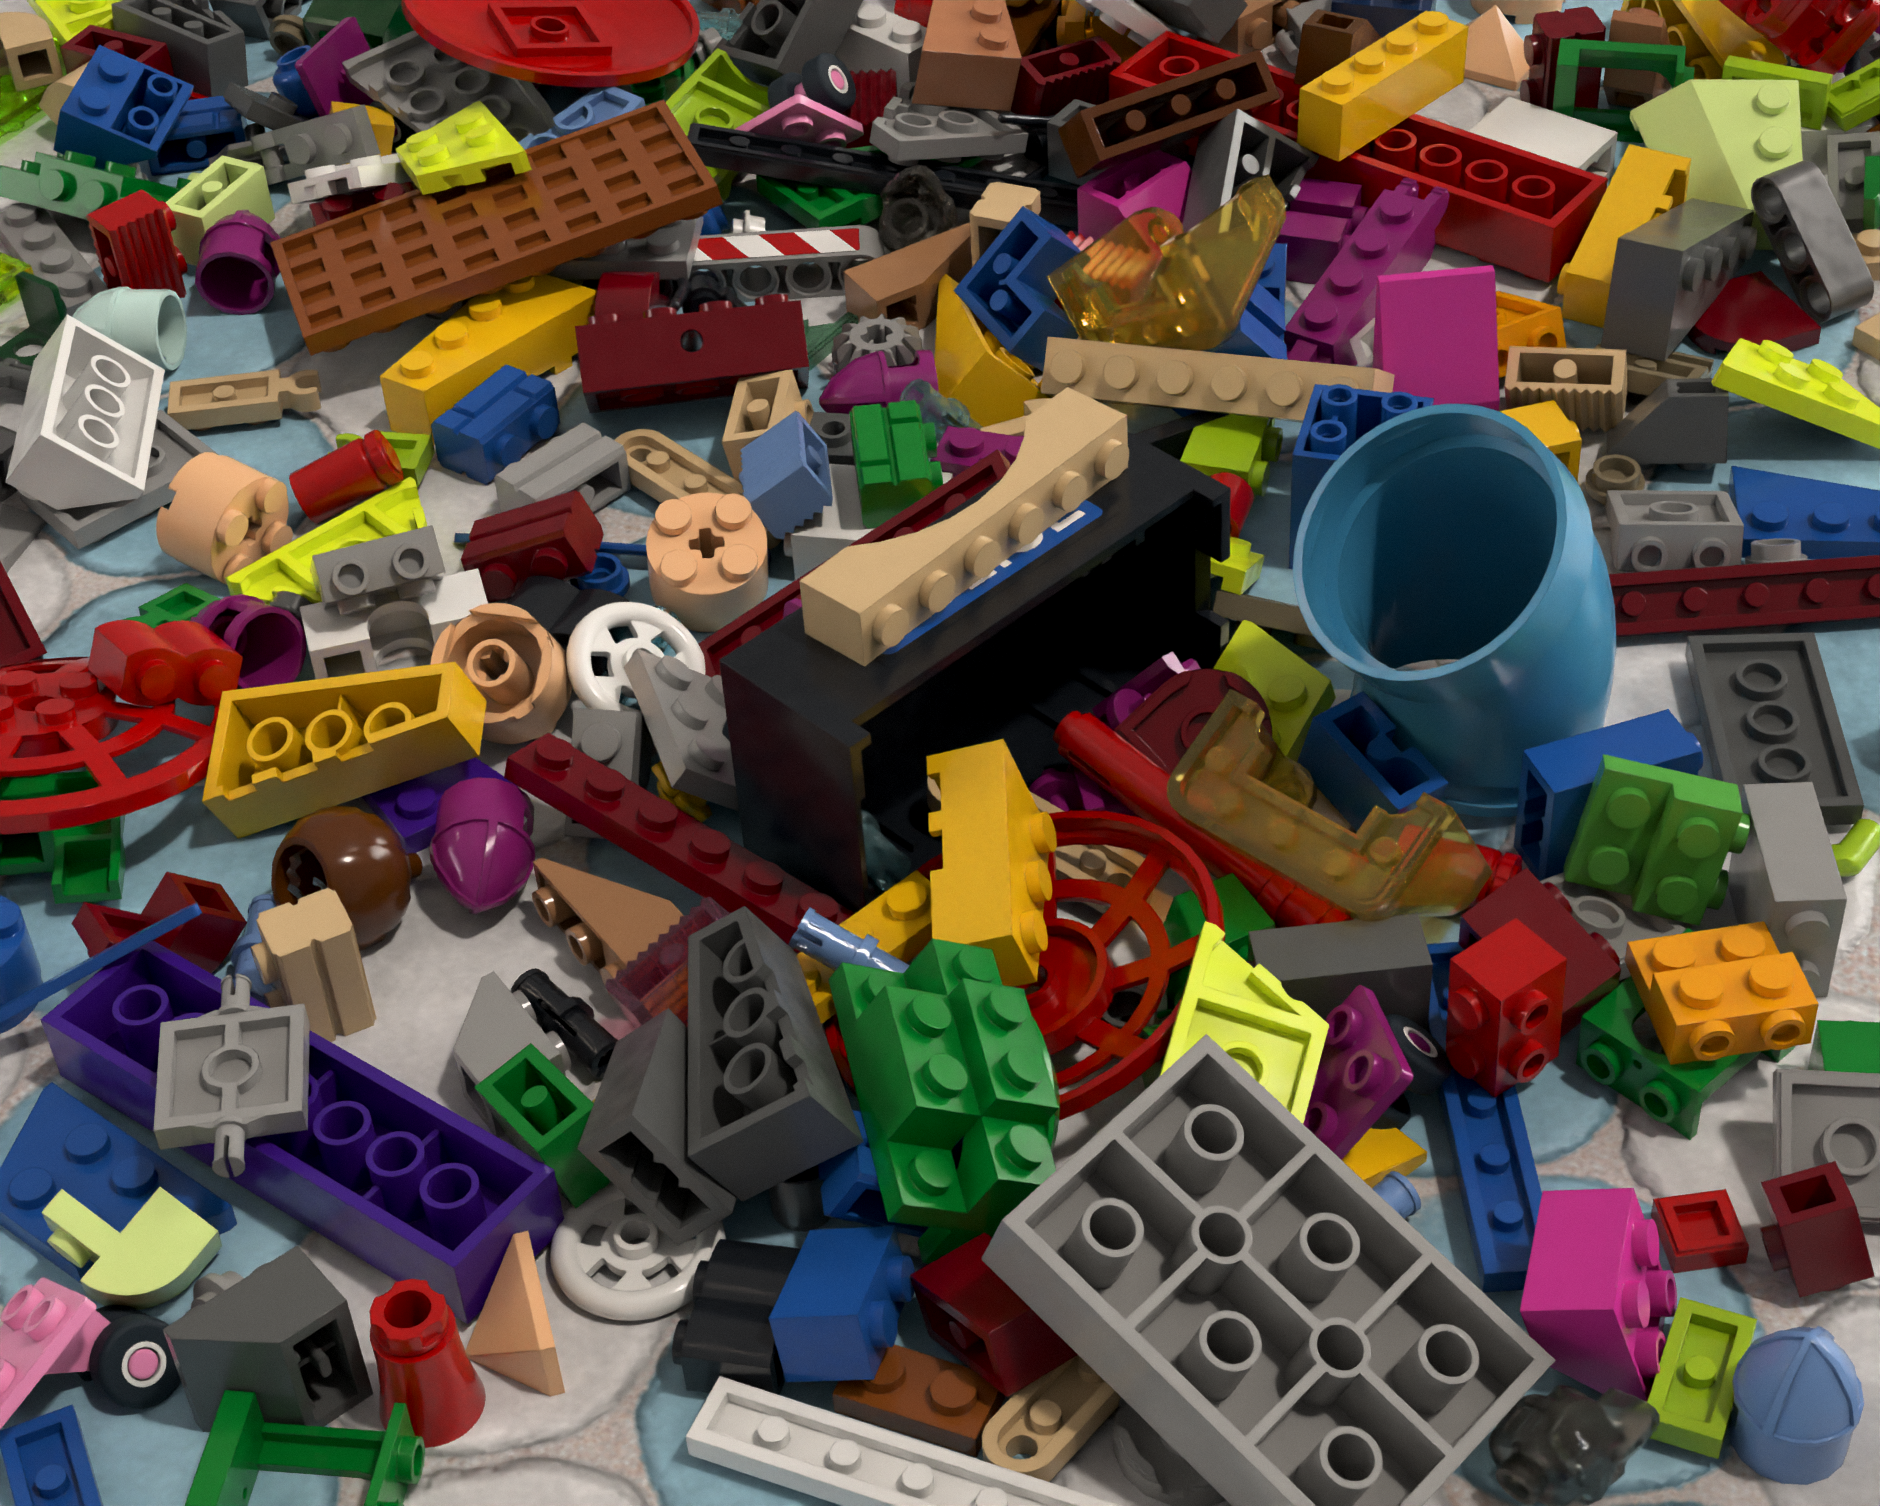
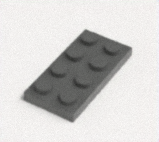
(1773, 716)

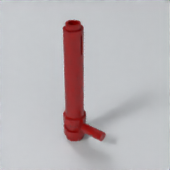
(1143, 790)

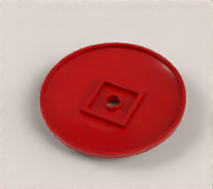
(562, 39)

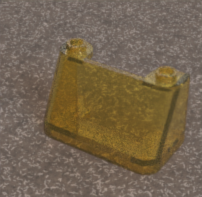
(1168, 286)
(1261, 806)

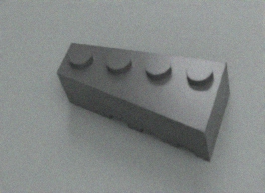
(758, 1061)

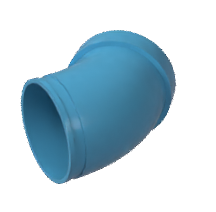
(1468, 548)

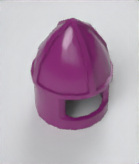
(237, 264)
(871, 381)
(263, 634)
(482, 842)

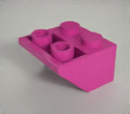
(1130, 187)
(1598, 1289)

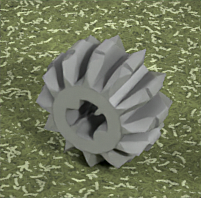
(879, 334)

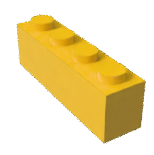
(1382, 85)

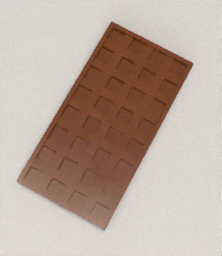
(473, 239)

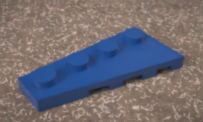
(1823, 515)

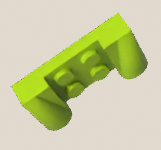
(720, 98)

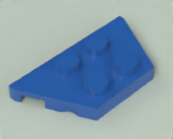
(97, 1165)

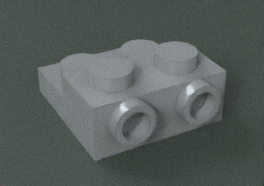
(1673, 530)
(393, 563)

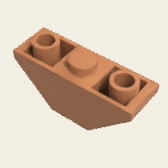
(1629, 86)

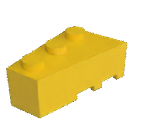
(1639, 191)

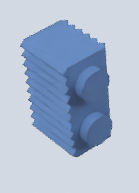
(786, 475)

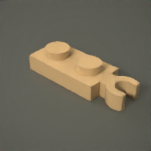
(242, 398)

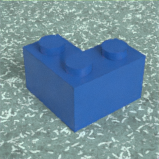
(1012, 289)

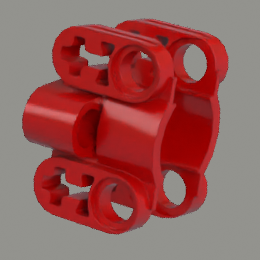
(1812, 32)

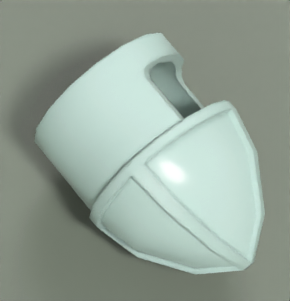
(141, 320)

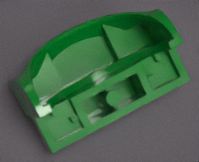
(942, 1061)

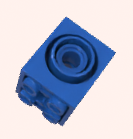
(1331, 424)

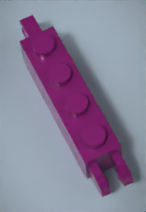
(1390, 240)

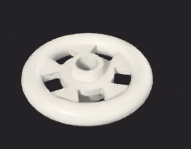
(593, 638)
(632, 1295)

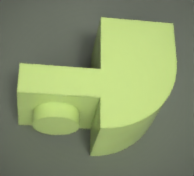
(144, 1263)

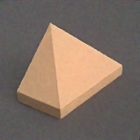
(1495, 51)
(514, 1324)

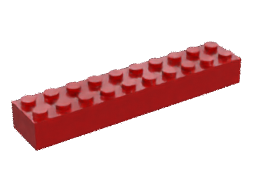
(1502, 199)

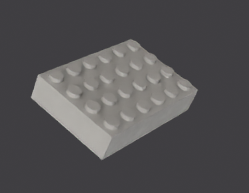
(1262, 1300)

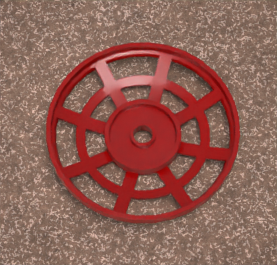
(53, 724)
(1076, 968)

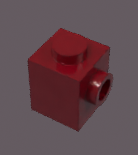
(1815, 1230)

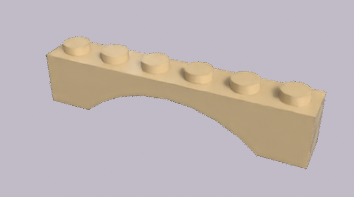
(1196, 378)
(887, 588)

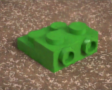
(1658, 838)

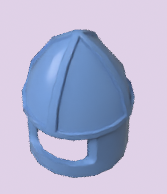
(1795, 1405)

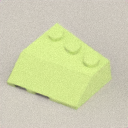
(1730, 134)

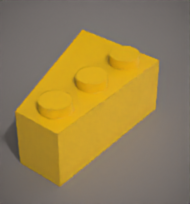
(992, 859)

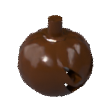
(357, 859)

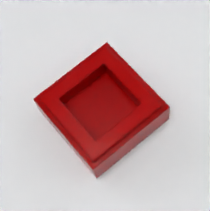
(1699, 1231)

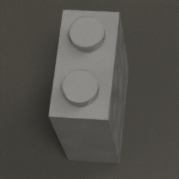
(1790, 877)

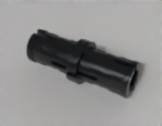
(556, 1010)

